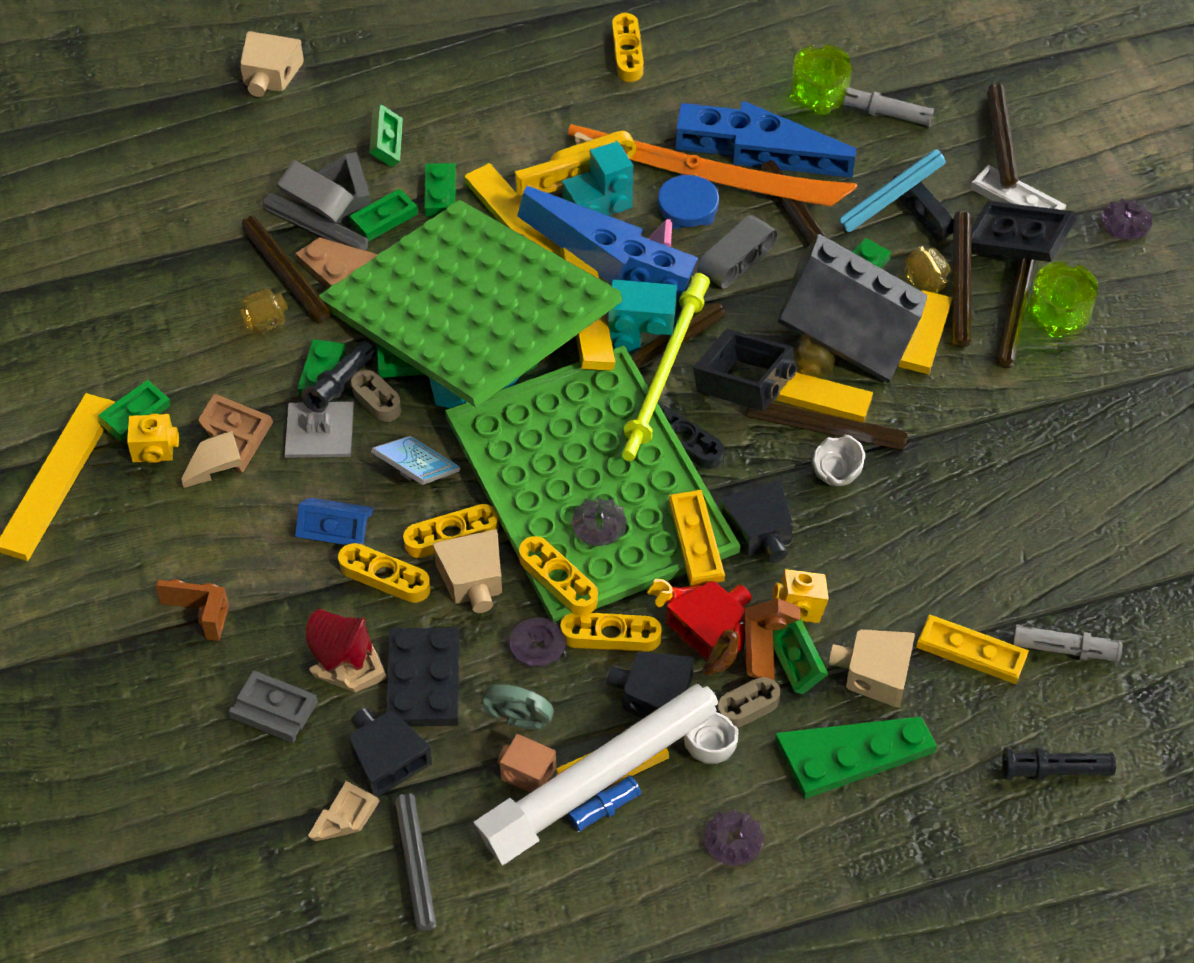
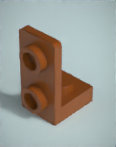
(208, 598)
(759, 627)

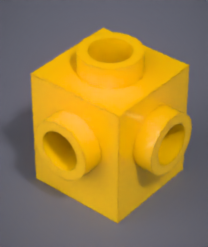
(152, 438)
(805, 591)

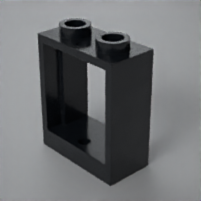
(734, 346)

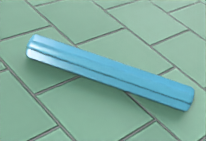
(892, 190)

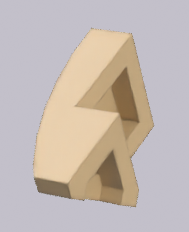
(211, 457)
(351, 679)
(346, 814)

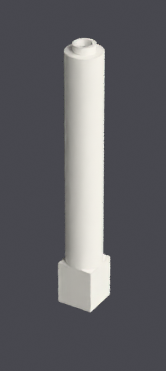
(514, 826)

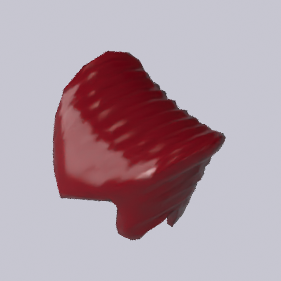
(337, 640)

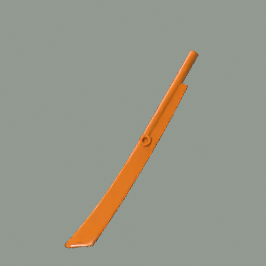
(789, 187)

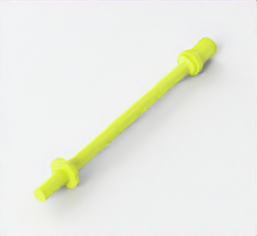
(638, 430)

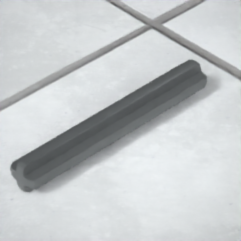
(314, 222)
(415, 862)

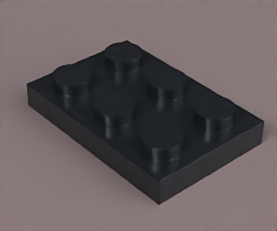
(1020, 230)
(424, 675)

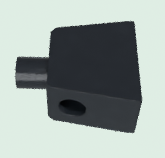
(760, 520)
(652, 681)
(387, 750)

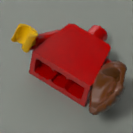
(706, 619)

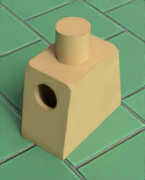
(269, 62)
(471, 568)
(876, 664)

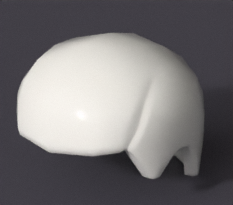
(838, 460)
(712, 740)

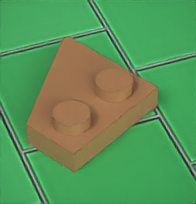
(331, 260)
(246, 423)

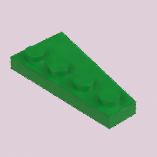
(847, 753)

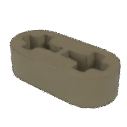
(371, 399)
(746, 699)

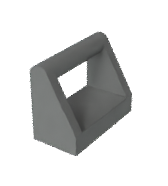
(349, 169)

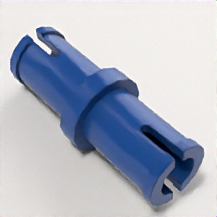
(604, 803)

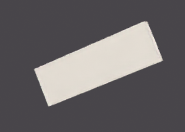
(989, 186)

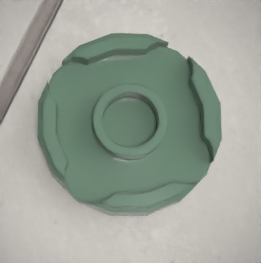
(519, 705)

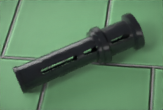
(331, 383)
(1040, 764)

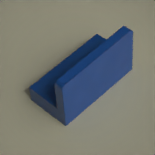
(332, 521)

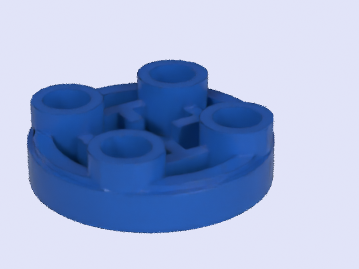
(688, 201)

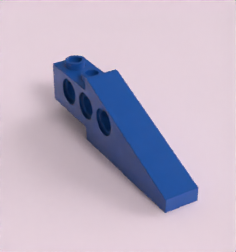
(761, 136)
(606, 242)

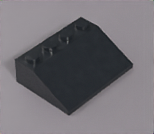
(852, 308)

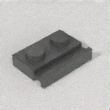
(273, 706)

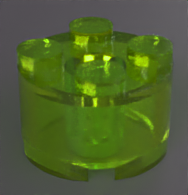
(821, 78)
(1063, 298)

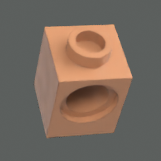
(526, 763)

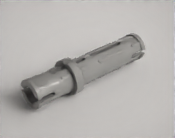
(878, 104)
(1068, 643)

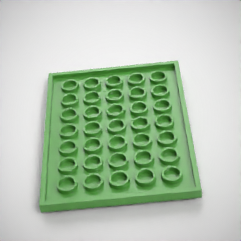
(470, 301)
(563, 442)

